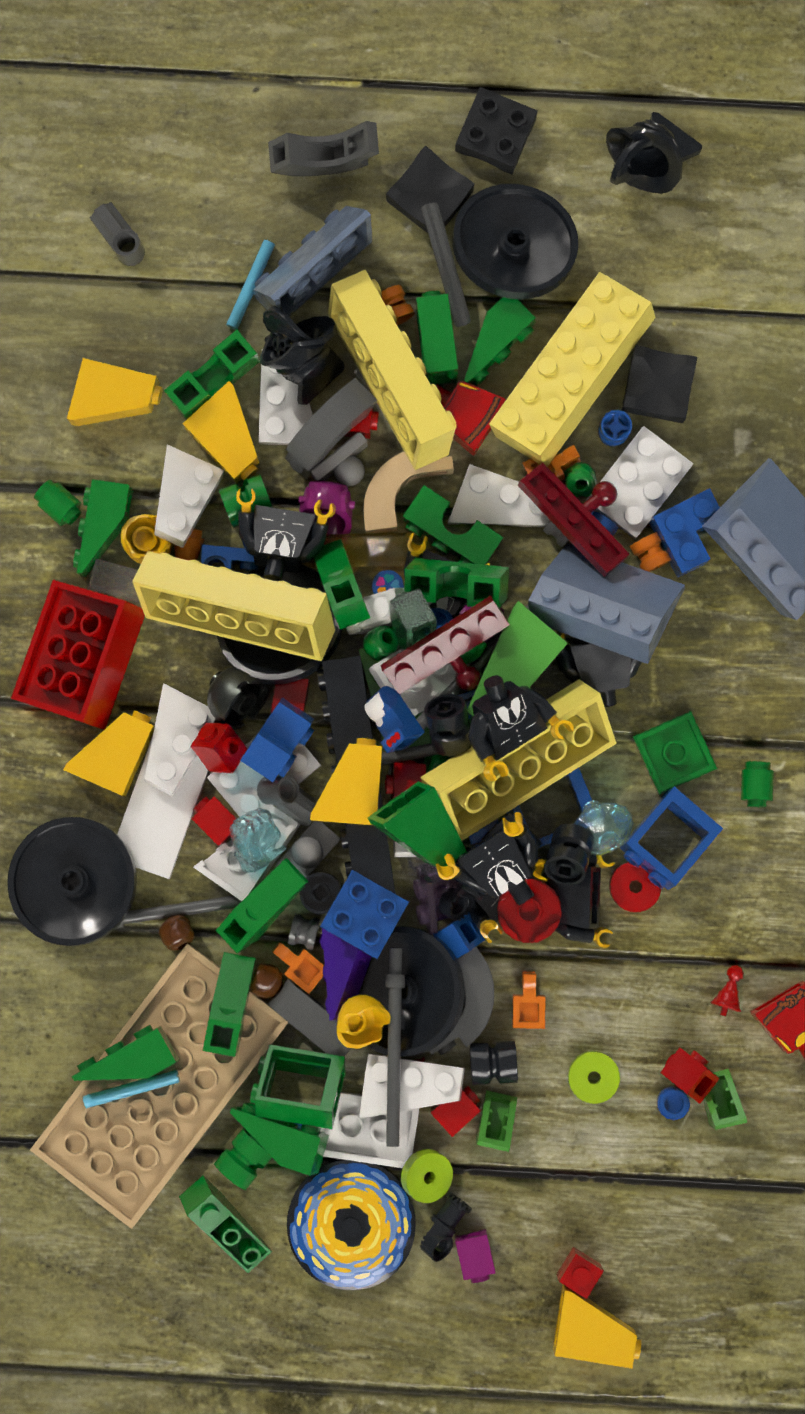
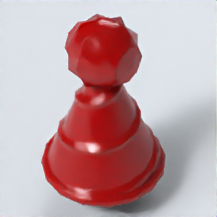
(728, 996)

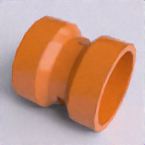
(395, 298)
(650, 552)

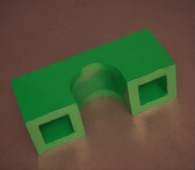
(228, 363)
(426, 519)
(457, 579)

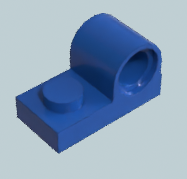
(228, 556)

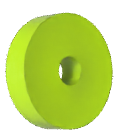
(604, 1087)
(416, 1168)

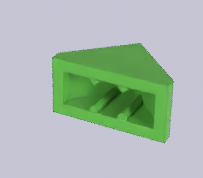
(723, 1103)
(496, 1121)

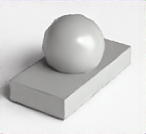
(343, 463)
(311, 848)

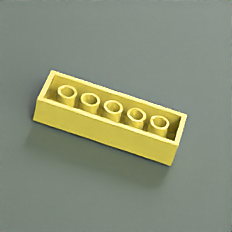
(391, 369)
(573, 369)
(234, 605)
(532, 767)

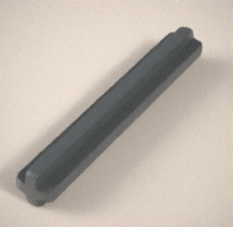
(446, 264)

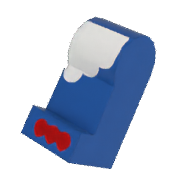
(393, 719)

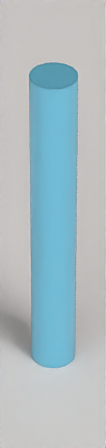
(247, 291)
(131, 1089)

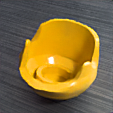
(139, 537)
(361, 1021)

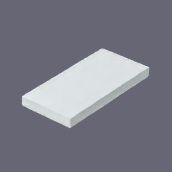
(159, 822)

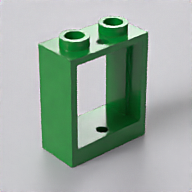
(436, 338)
(304, 1063)

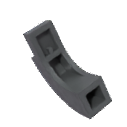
(324, 155)
(328, 426)
(477, 1004)

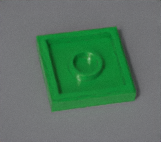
(674, 752)

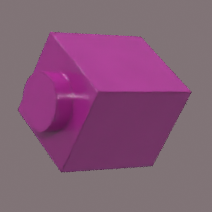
(475, 1256)

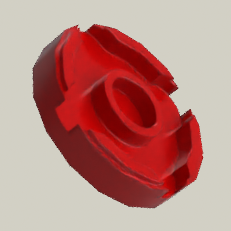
(534, 918)

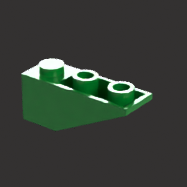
(502, 328)
(106, 514)
(341, 585)
(262, 906)
(229, 1005)
(136, 1060)
(286, 1142)
(223, 1224)

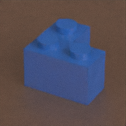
(679, 531)
(274, 744)

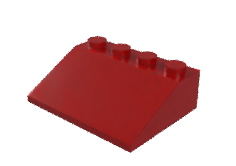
(79, 654)

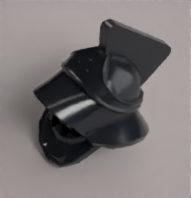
(650, 154)
(301, 352)

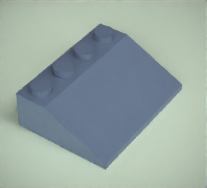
(316, 261)
(765, 537)
(614, 612)

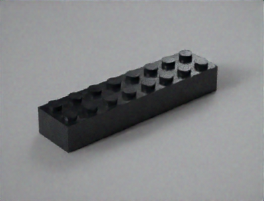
(346, 711)

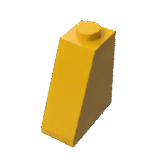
(111, 393)
(224, 434)
(115, 753)
(353, 787)
(592, 1333)

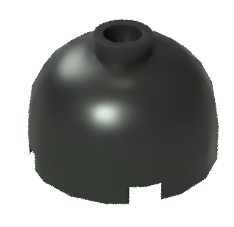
(234, 696)

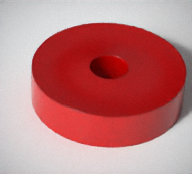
(621, 891)

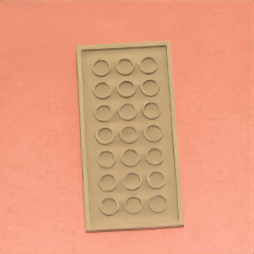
(135, 1144)

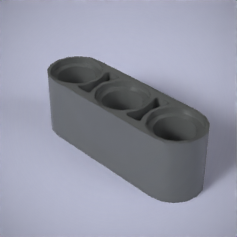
(308, 1017)

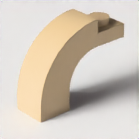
(386, 485)

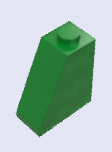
(420, 825)

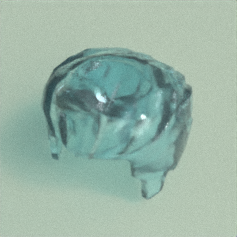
(255, 840)

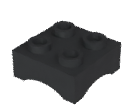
(496, 130)
(427, 182)
(659, 384)

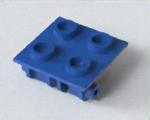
(364, 914)

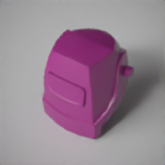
(329, 493)

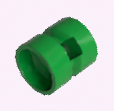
(231, 504)
(242, 1161)

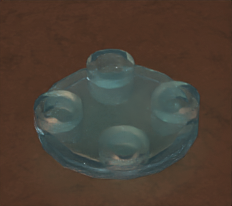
(608, 824)

